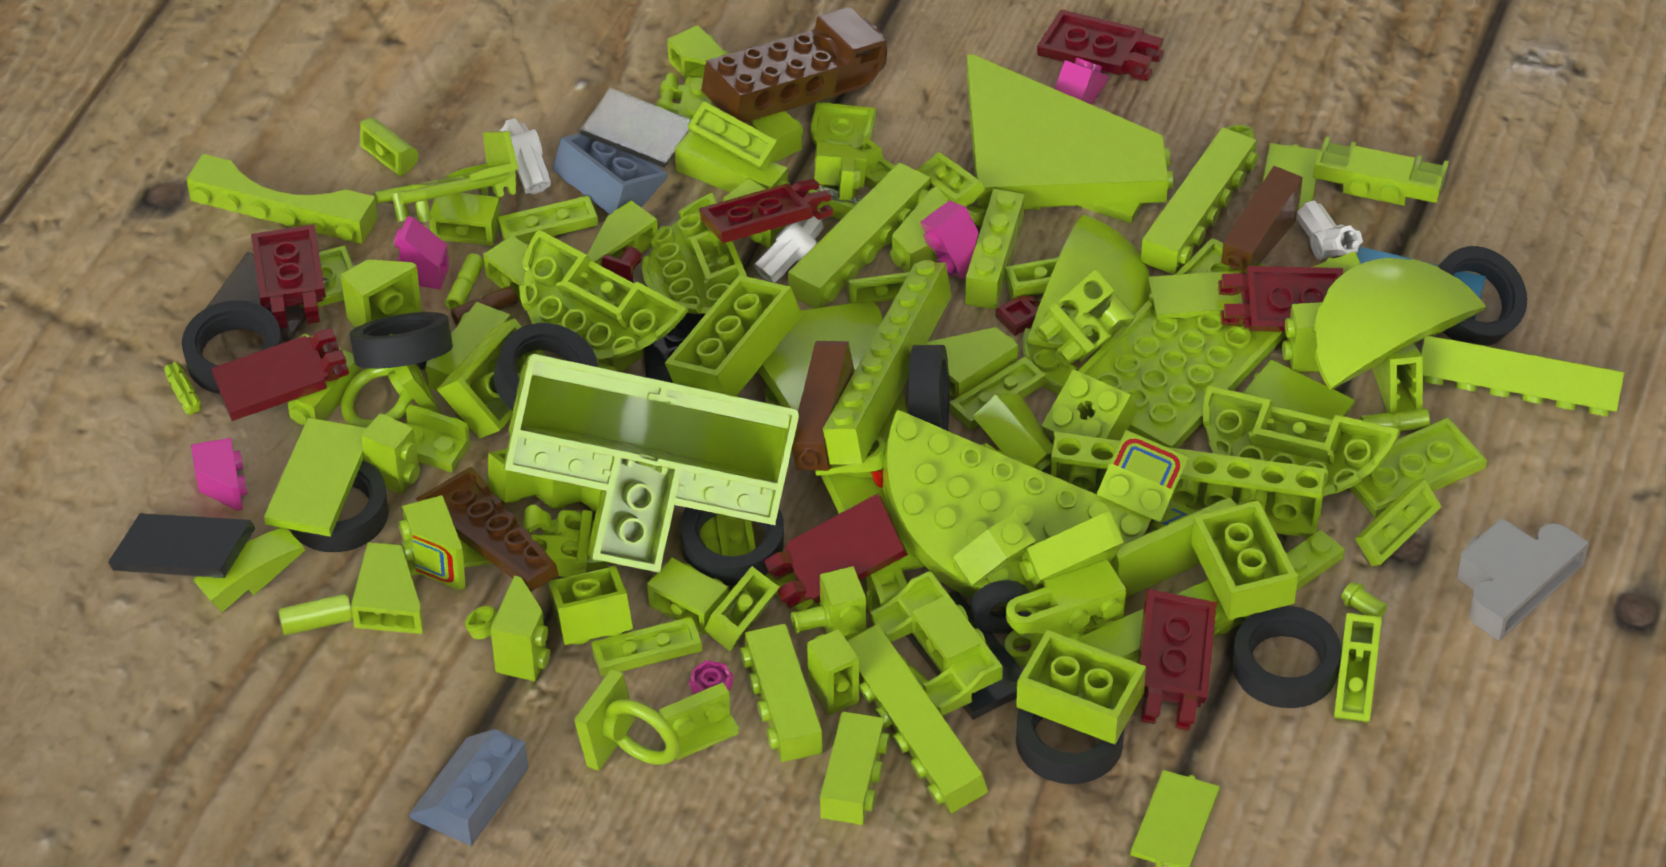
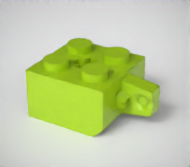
(1089, 397)
(590, 605)

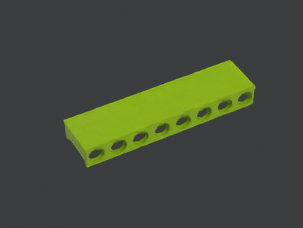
(1286, 491)

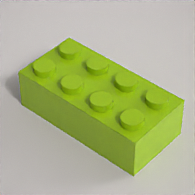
(735, 336)

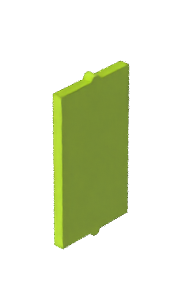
(1295, 160)
(1189, 294)
(1298, 392)
(1175, 820)

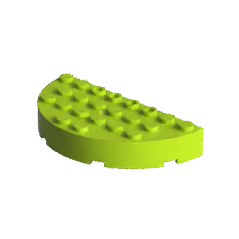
(953, 490)

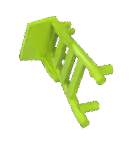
(496, 173)

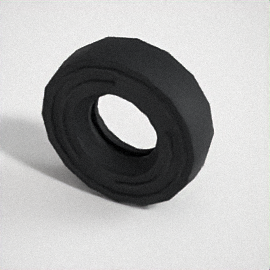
(992, 595)

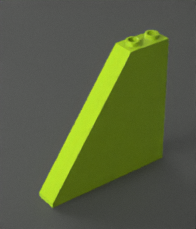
(1057, 145)

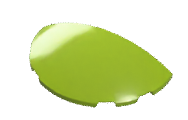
(1089, 248)
(691, 261)
(595, 303)
(1383, 310)
(1258, 430)

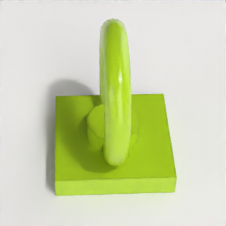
(406, 380)
(610, 715)

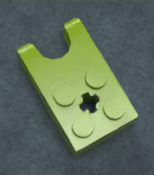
(1066, 605)

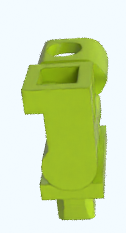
(1076, 326)
(564, 538)

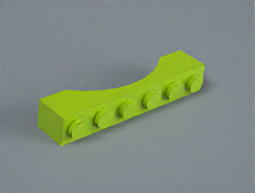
(688, 56)
(335, 214)

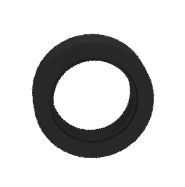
(1506, 282)
(222, 318)
(532, 338)
(413, 340)
(929, 384)
(360, 528)
(726, 568)
(1286, 691)
(1062, 766)

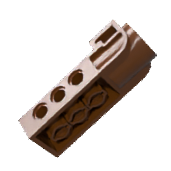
(797, 67)

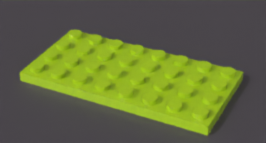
(1175, 359)

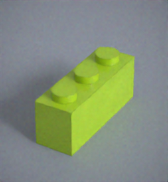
(466, 336)
(854, 768)

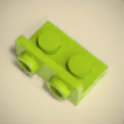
(438, 438)
(701, 719)

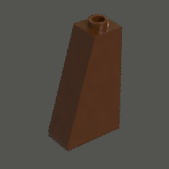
(1263, 220)
(825, 382)

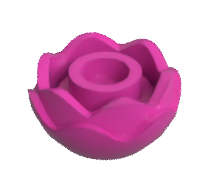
(707, 672)

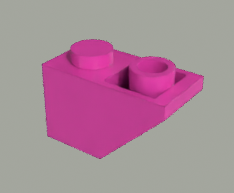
(1081, 80)
(952, 237)
(425, 251)
(217, 472)

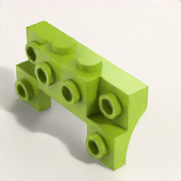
(1379, 173)
(945, 636)

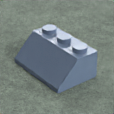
(606, 172)
(473, 785)

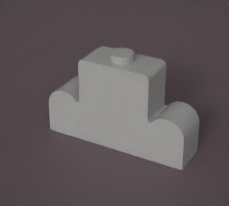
(1516, 572)

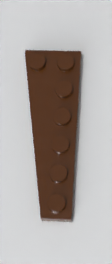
(492, 530)

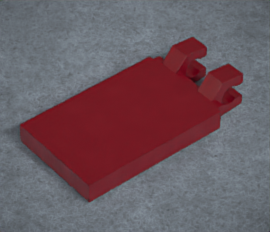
(1102, 42)
(765, 210)
(289, 271)
(1270, 293)
(280, 374)
(855, 538)
(1176, 654)

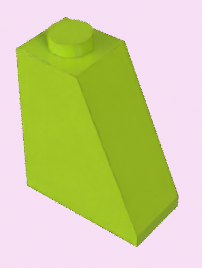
(908, 239)
(976, 357)
(1401, 380)
(324, 402)
(1016, 430)
(1072, 549)
(385, 592)

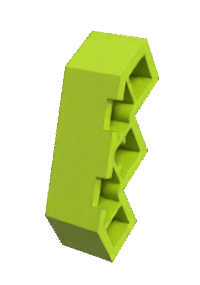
(513, 486)

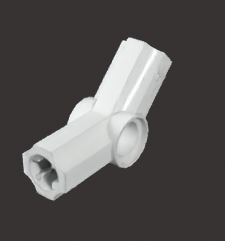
(529, 157)
(1325, 236)
(789, 247)

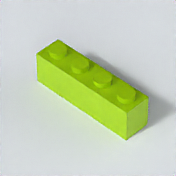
(994, 249)
(782, 693)

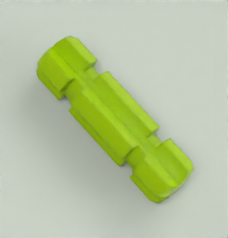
(183, 388)

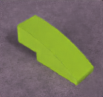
(253, 569)

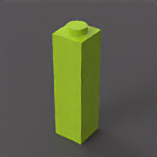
(721, 168)

